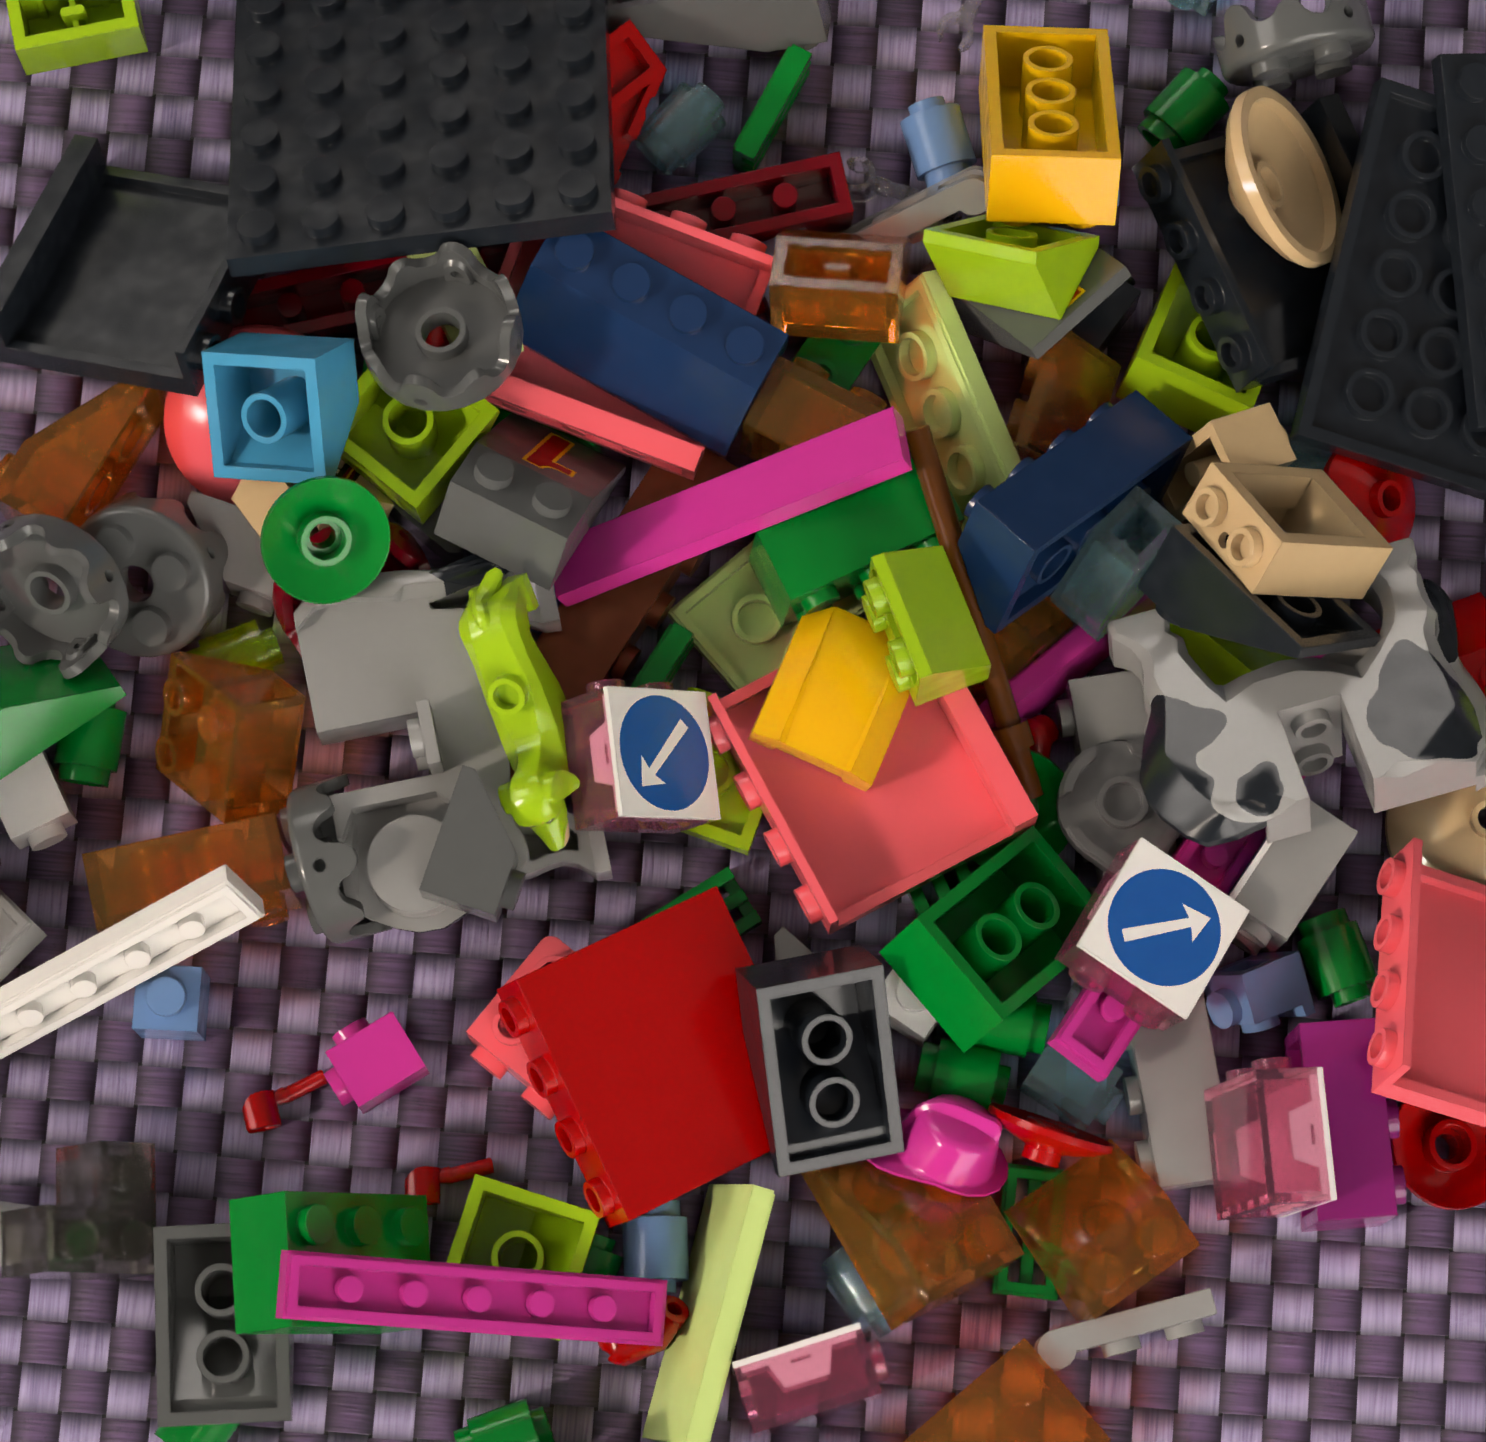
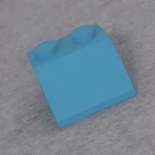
(279, 405)

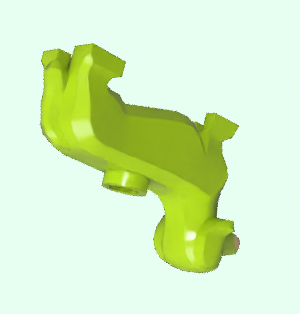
(522, 702)

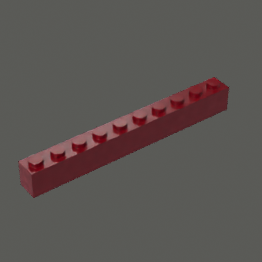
(751, 203)

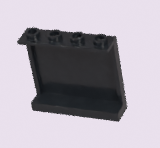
(121, 276)
(1247, 294)

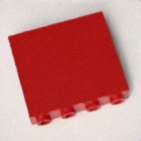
(644, 1056)

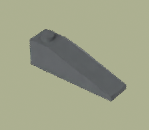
(728, 23)

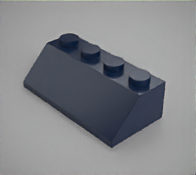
(647, 335)
(1040, 517)

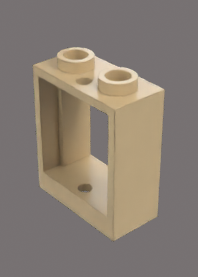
(1327, 540)

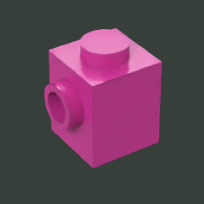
(372, 1062)

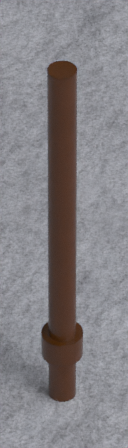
(1009, 729)

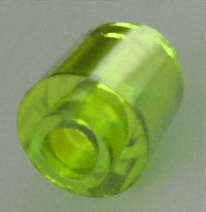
(243, 645)

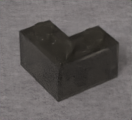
(98, 1220)

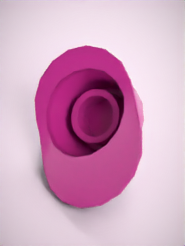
(950, 1146)

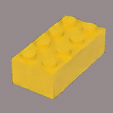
(1048, 126)

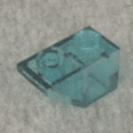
(1112, 562)

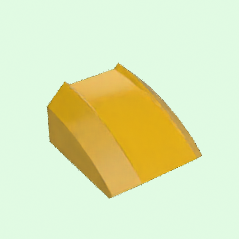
(833, 698)

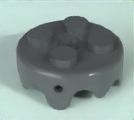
(1292, 43)
(432, 293)
(182, 565)
(52, 625)
(323, 862)

